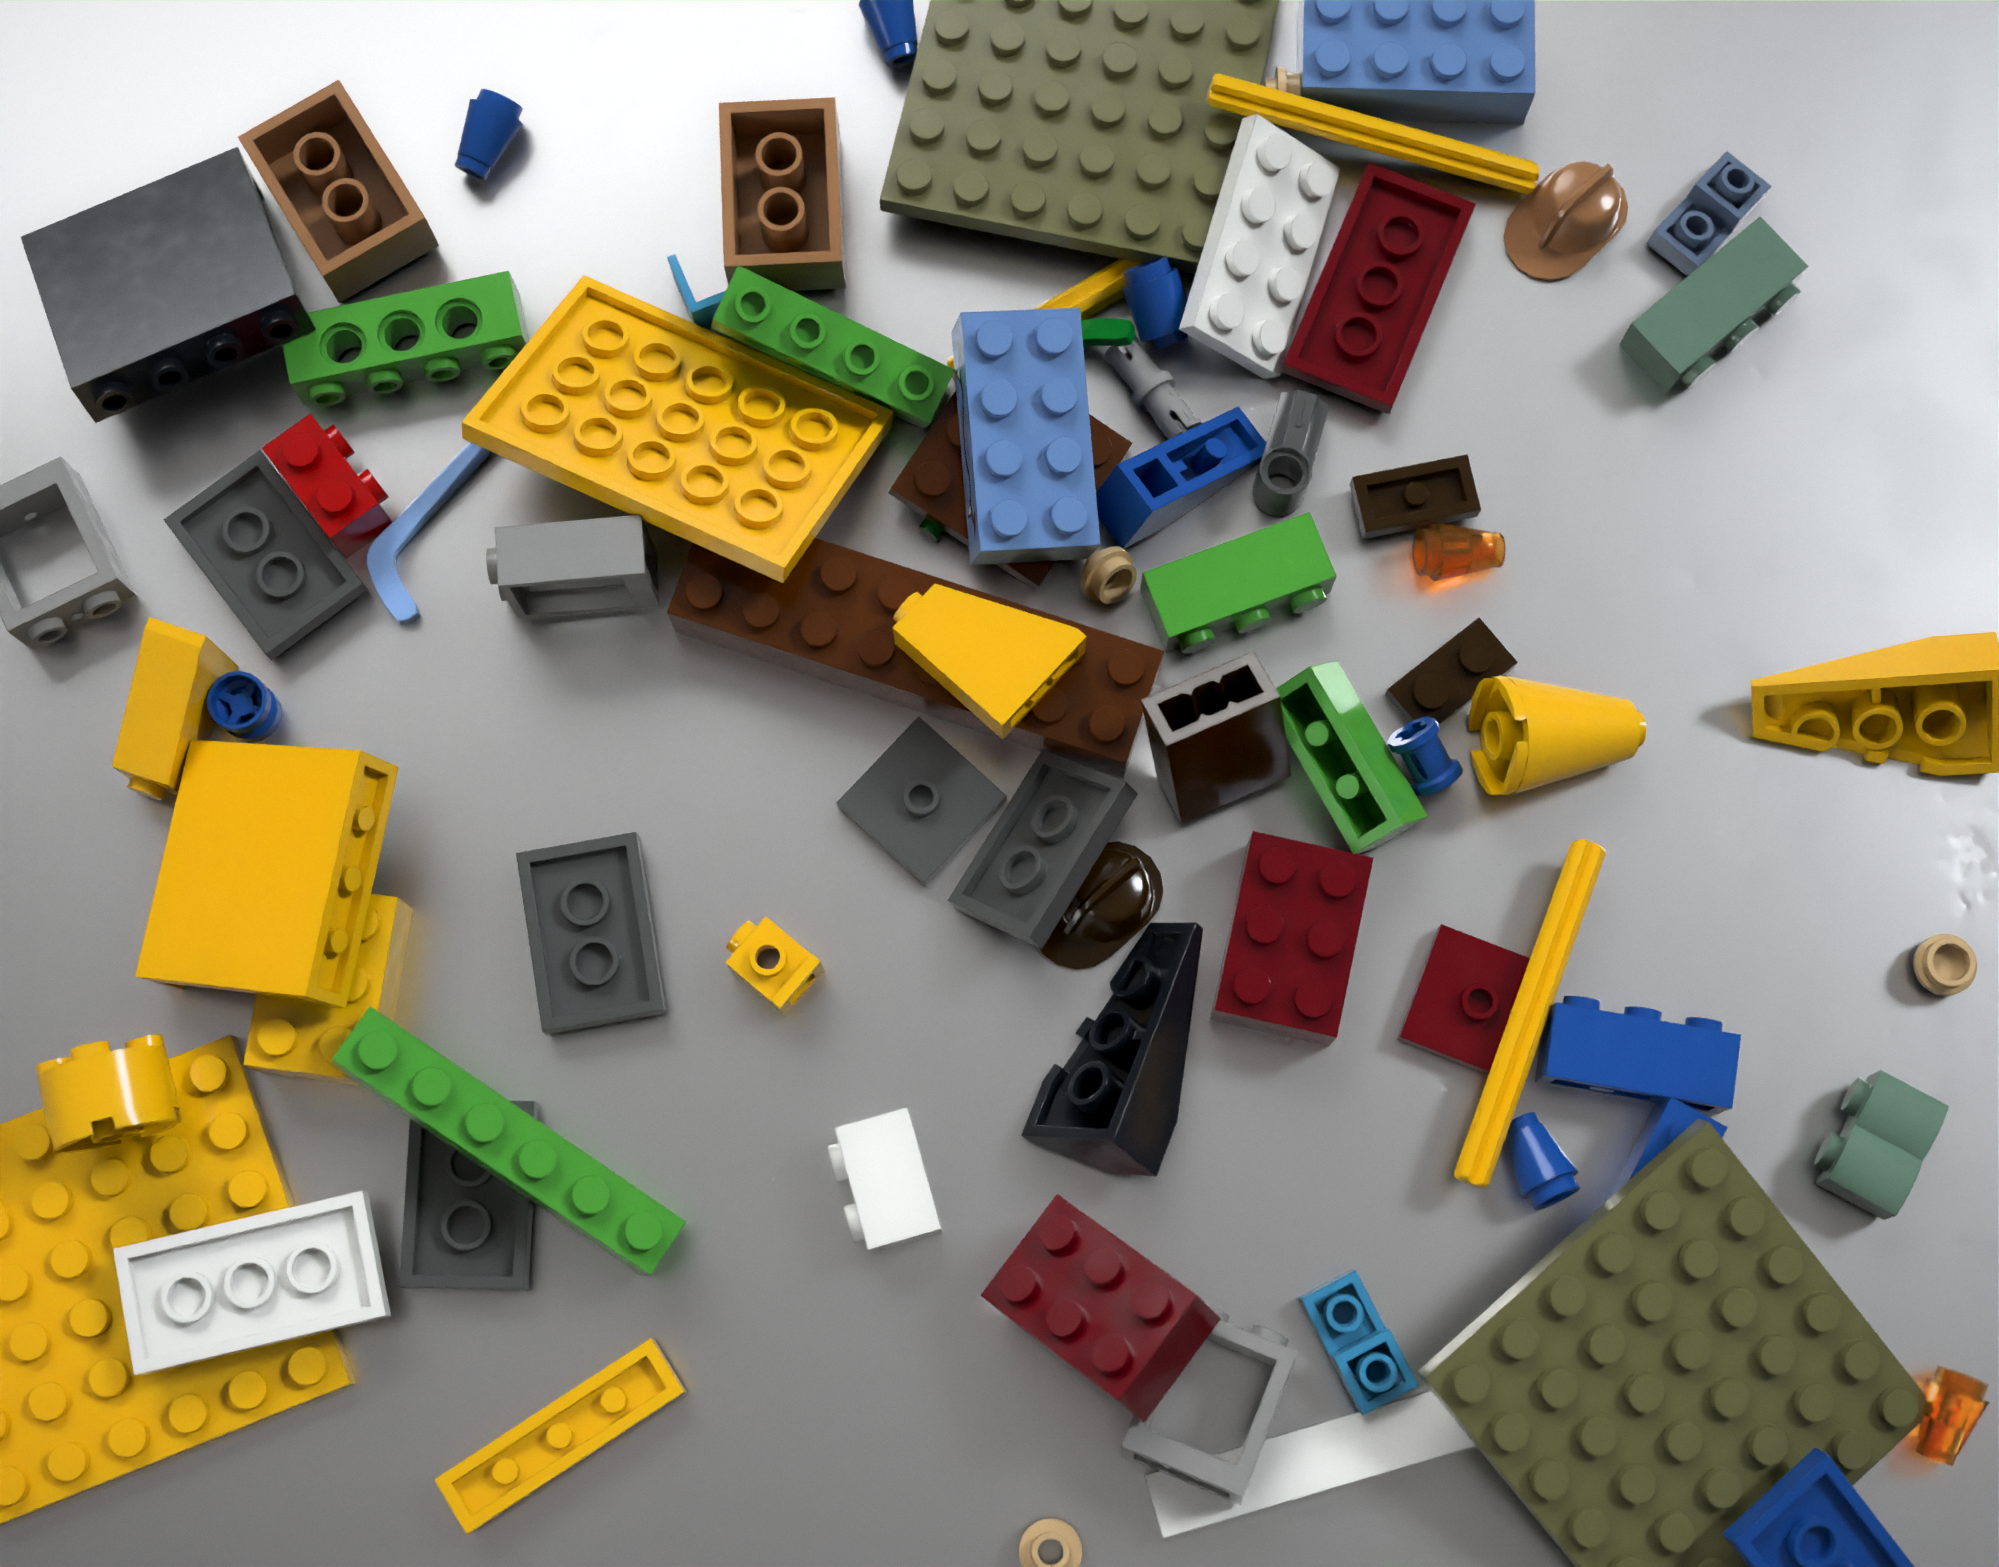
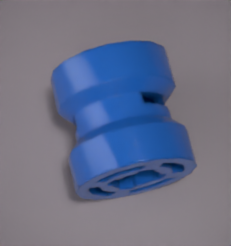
(234, 697)

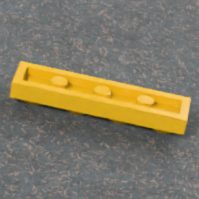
(560, 1436)

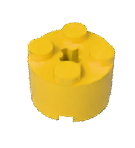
(108, 1094)

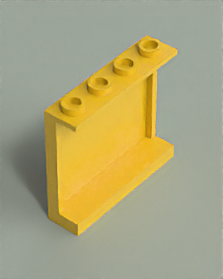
(268, 870)

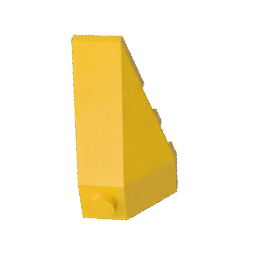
(1905, 703)

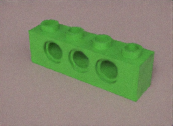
(381, 322)
(831, 347)

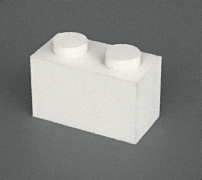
(885, 1180)

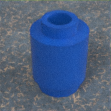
(1156, 301)

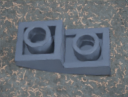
(1708, 214)

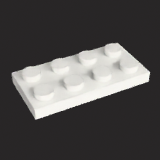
(1260, 247)
(251, 1282)

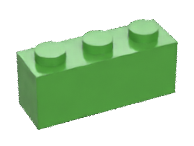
(1238, 584)
(1347, 758)

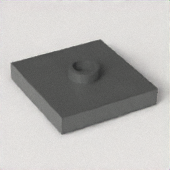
(921, 801)

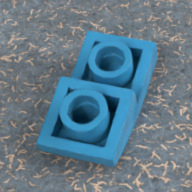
(1357, 1342)

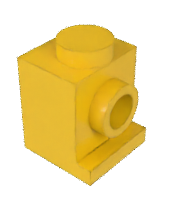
(788, 979)

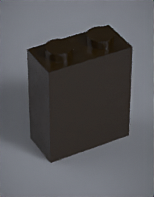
(1217, 737)

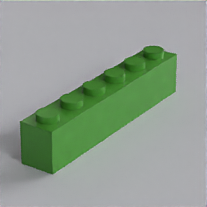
(507, 1142)

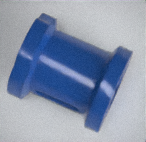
(1425, 756)

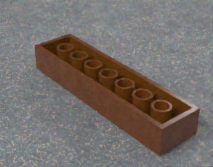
(838, 623)

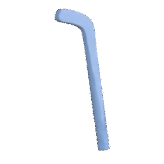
(387, 546)

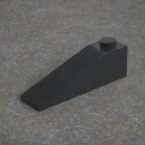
(1125, 1078)

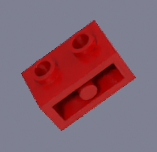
(328, 486)

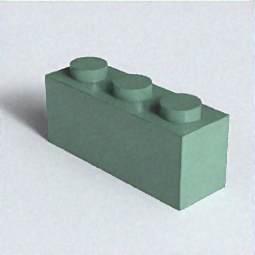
(1715, 307)

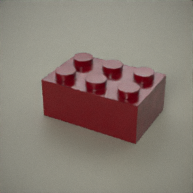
(1291, 939)
(1101, 1307)

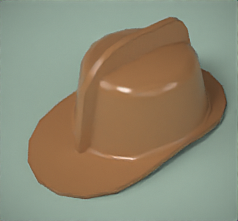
(1565, 220)

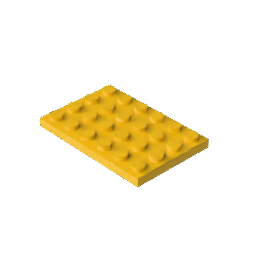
(679, 427)

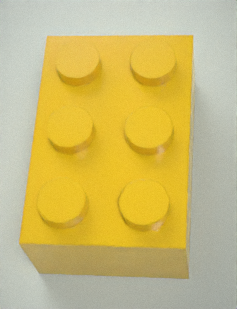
(302, 1036)

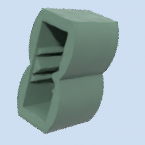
(1880, 1143)

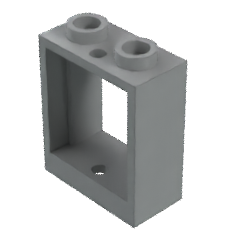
(575, 566)
(93, 597)
(1202, 1468)

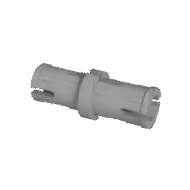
(1152, 388)

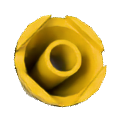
(1547, 733)

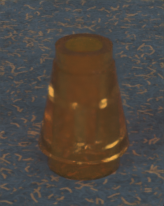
(1454, 550)
(1950, 1413)

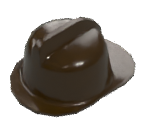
(1107, 909)

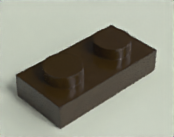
(1415, 496)
(1451, 675)

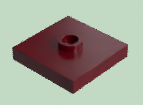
(1463, 999)

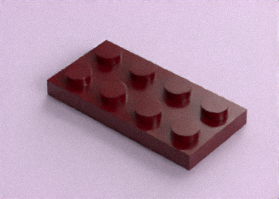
(1378, 288)

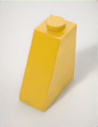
(986, 652)
(167, 706)

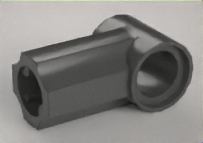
(1290, 451)

